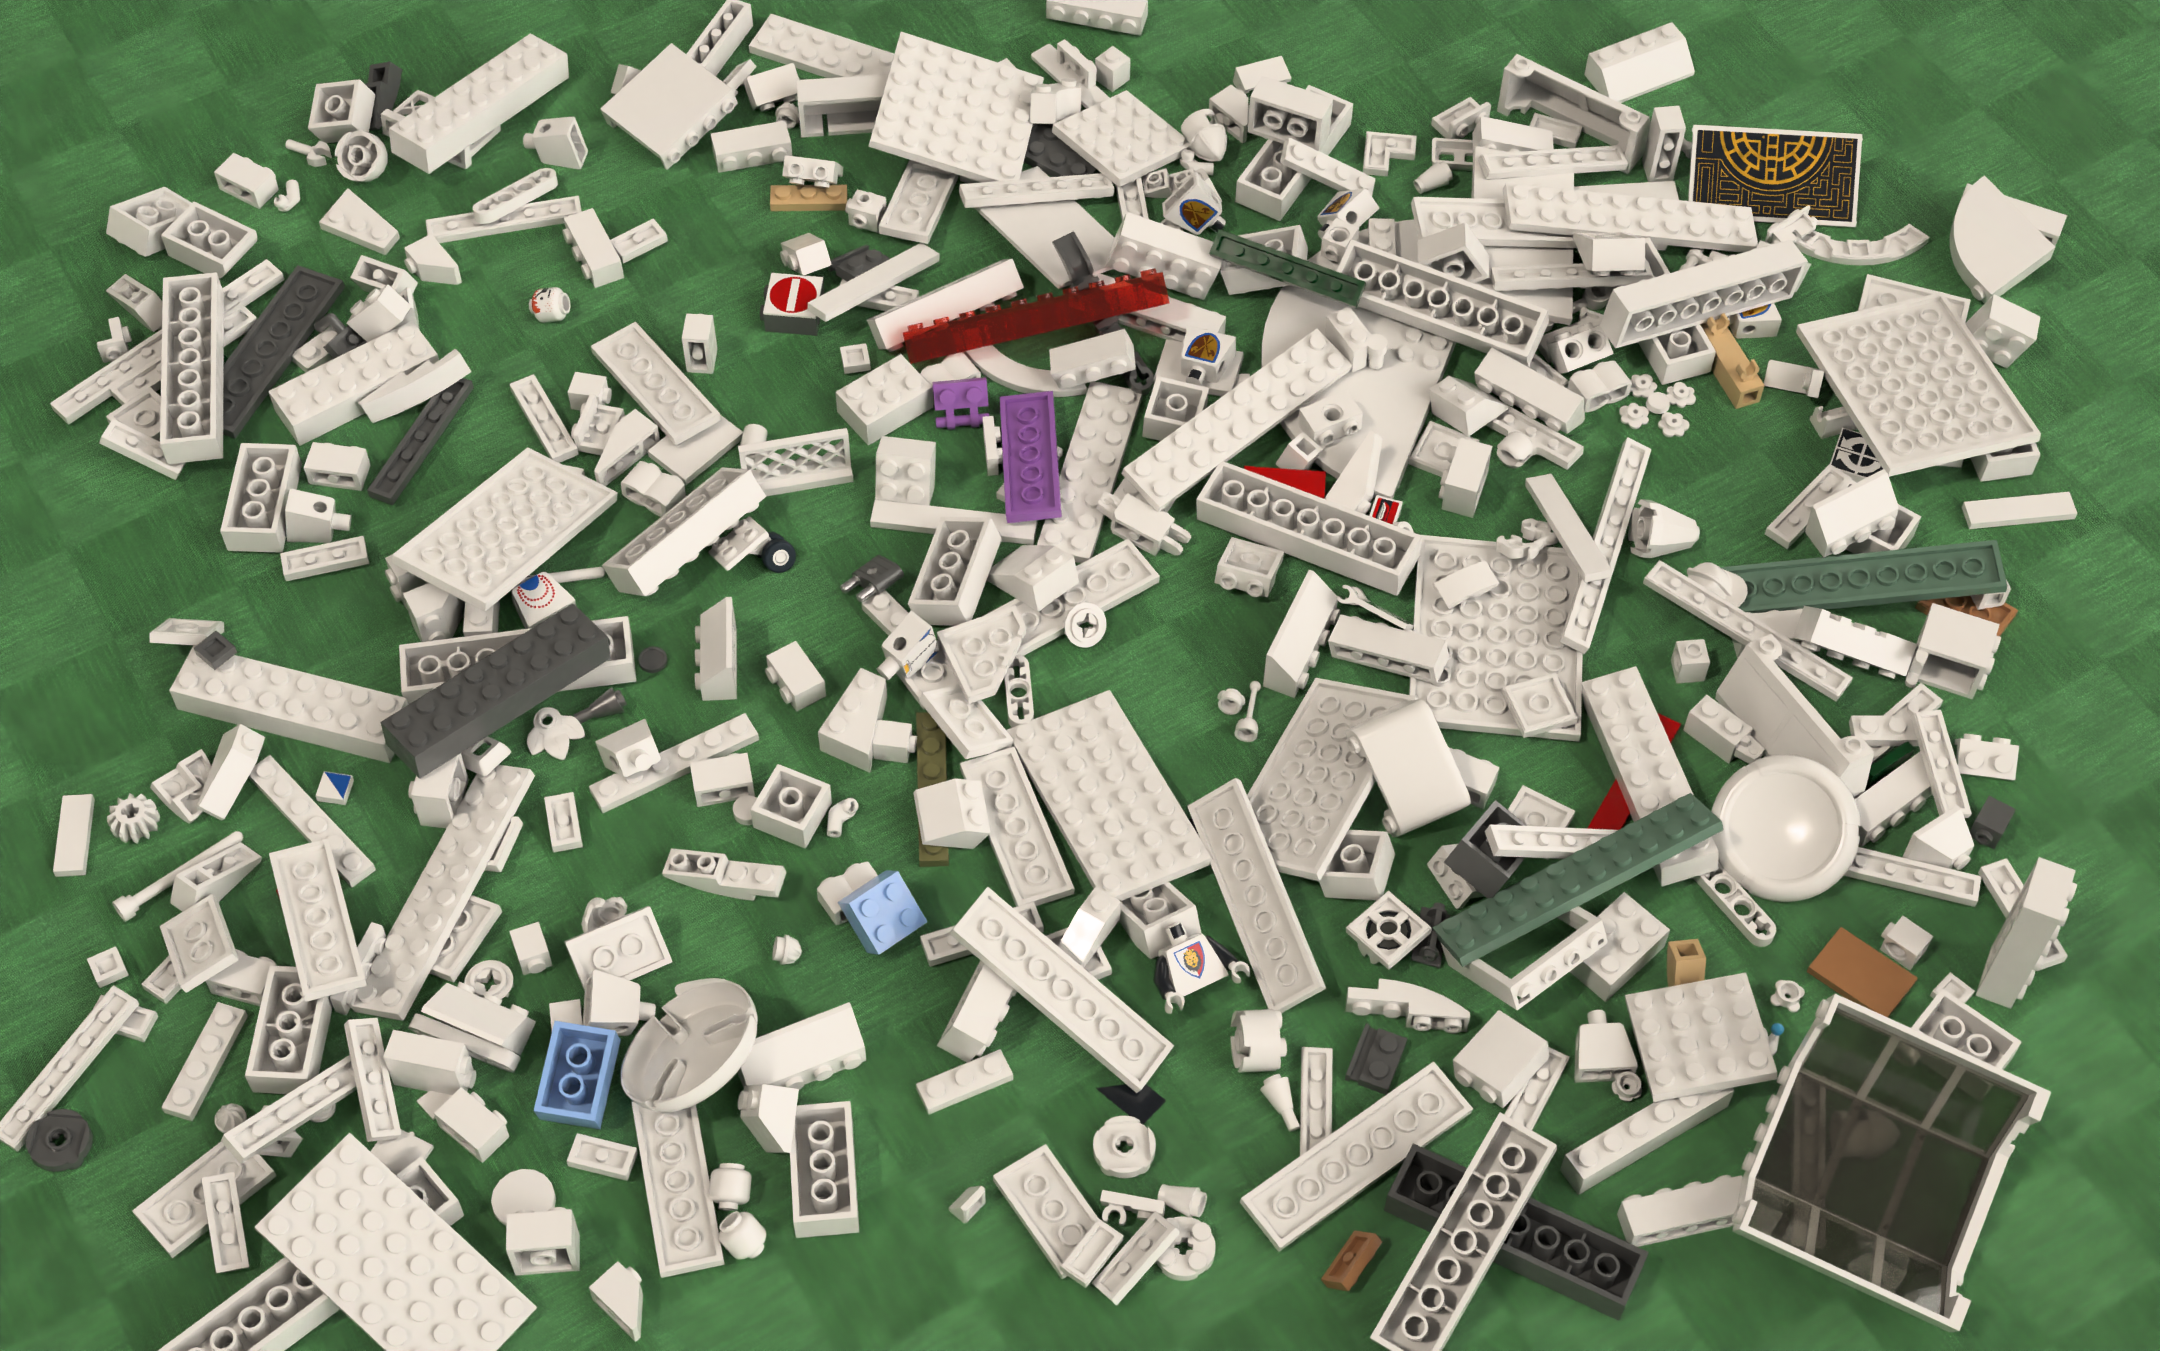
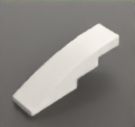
(409, 390)

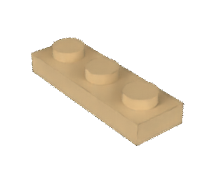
(808, 198)

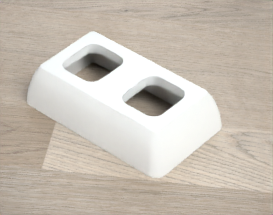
(1458, 148)
(488, 760)

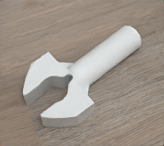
(313, 153)

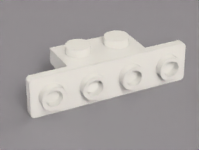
(1070, 63)

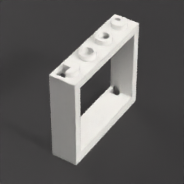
(1544, 971)

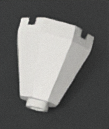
(1660, 530)

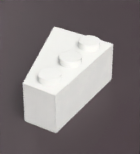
(853, 721)

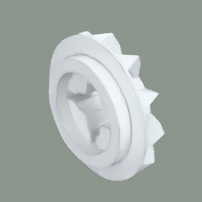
(1090, 635)
(482, 973)

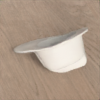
(1720, 581)

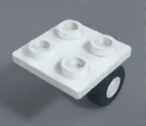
(753, 539)

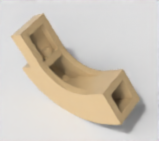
(1685, 962)

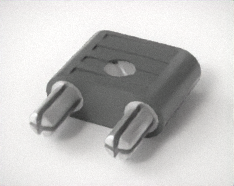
(874, 577)

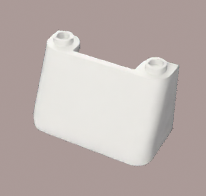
(1410, 766)

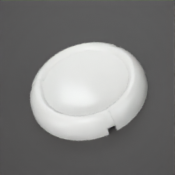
(1786, 828)
(690, 1048)

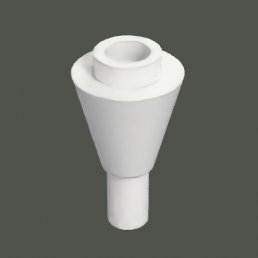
(1279, 1095)

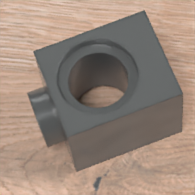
(1991, 822)

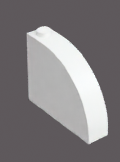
(1994, 242)

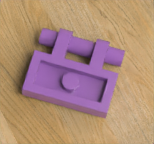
(960, 394)

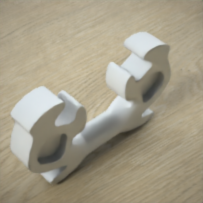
(1531, 530)

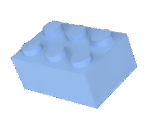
(577, 1075)

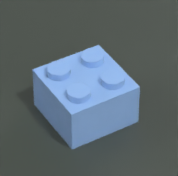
(882, 912)

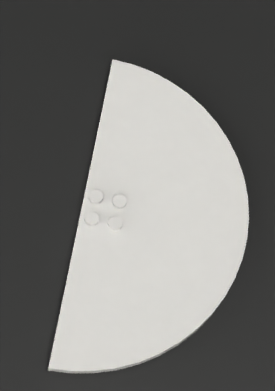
(1391, 397)

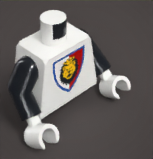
(1192, 964)

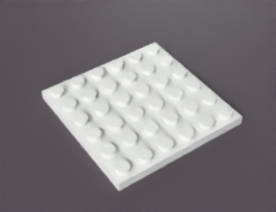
(955, 111)

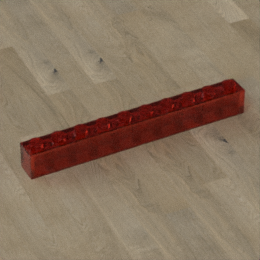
(1036, 317)

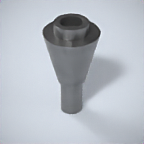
(607, 704)

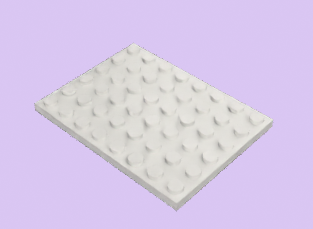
(1917, 384)
(1497, 636)

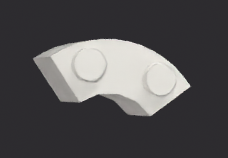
(1055, 101)

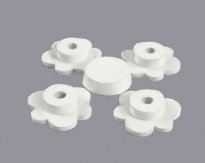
(1658, 403)

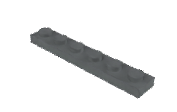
(418, 442)

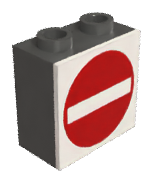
(788, 304)

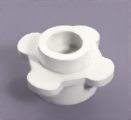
(1790, 988)

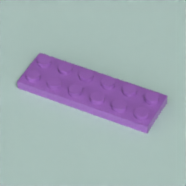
(1030, 457)

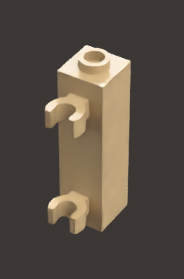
(1732, 366)

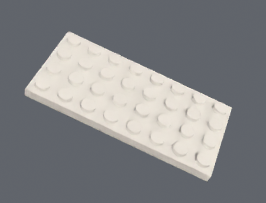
(504, 529)
(1313, 779)
(1108, 797)
(391, 1259)

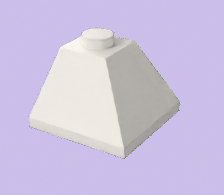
(1942, 841)

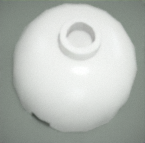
(361, 156)

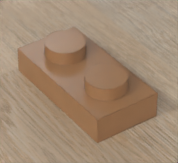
(1351, 1260)

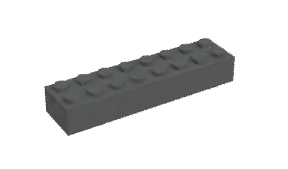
(495, 690)
(1541, 1244)

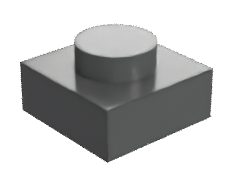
(215, 650)

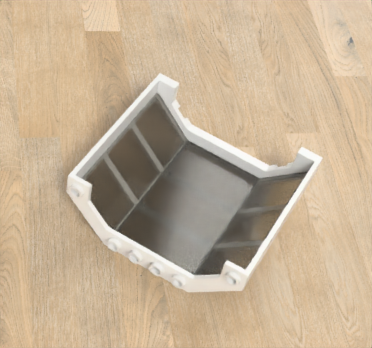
(1883, 1159)

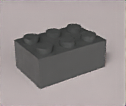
(1474, 857)

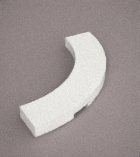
(1863, 251)
(1018, 376)

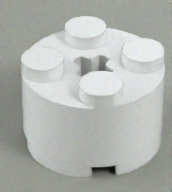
(1257, 1040)

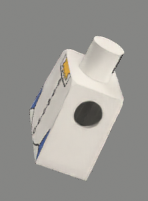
(908, 647)

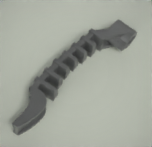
(1080, 274)

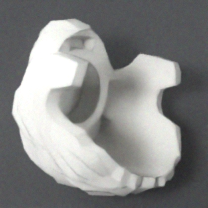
(602, 911)

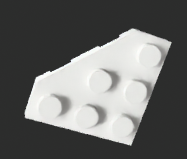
(983, 651)

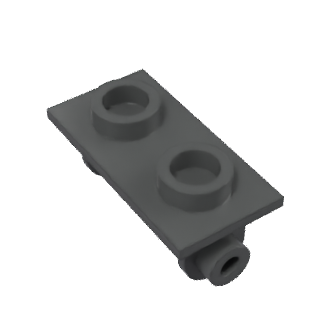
(1430, 949)

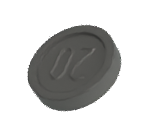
(652, 659)

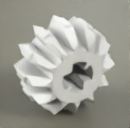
(133, 818)

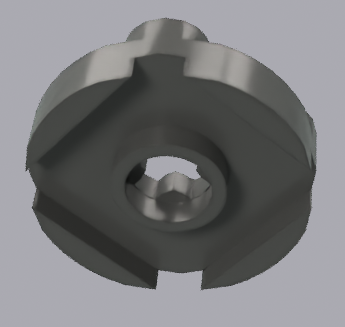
(69, 1154)

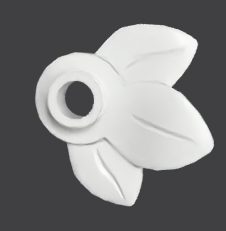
(555, 736)

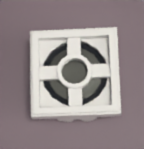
(1390, 931)

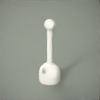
(1247, 729)

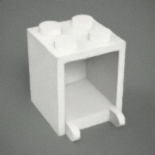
(1954, 652)

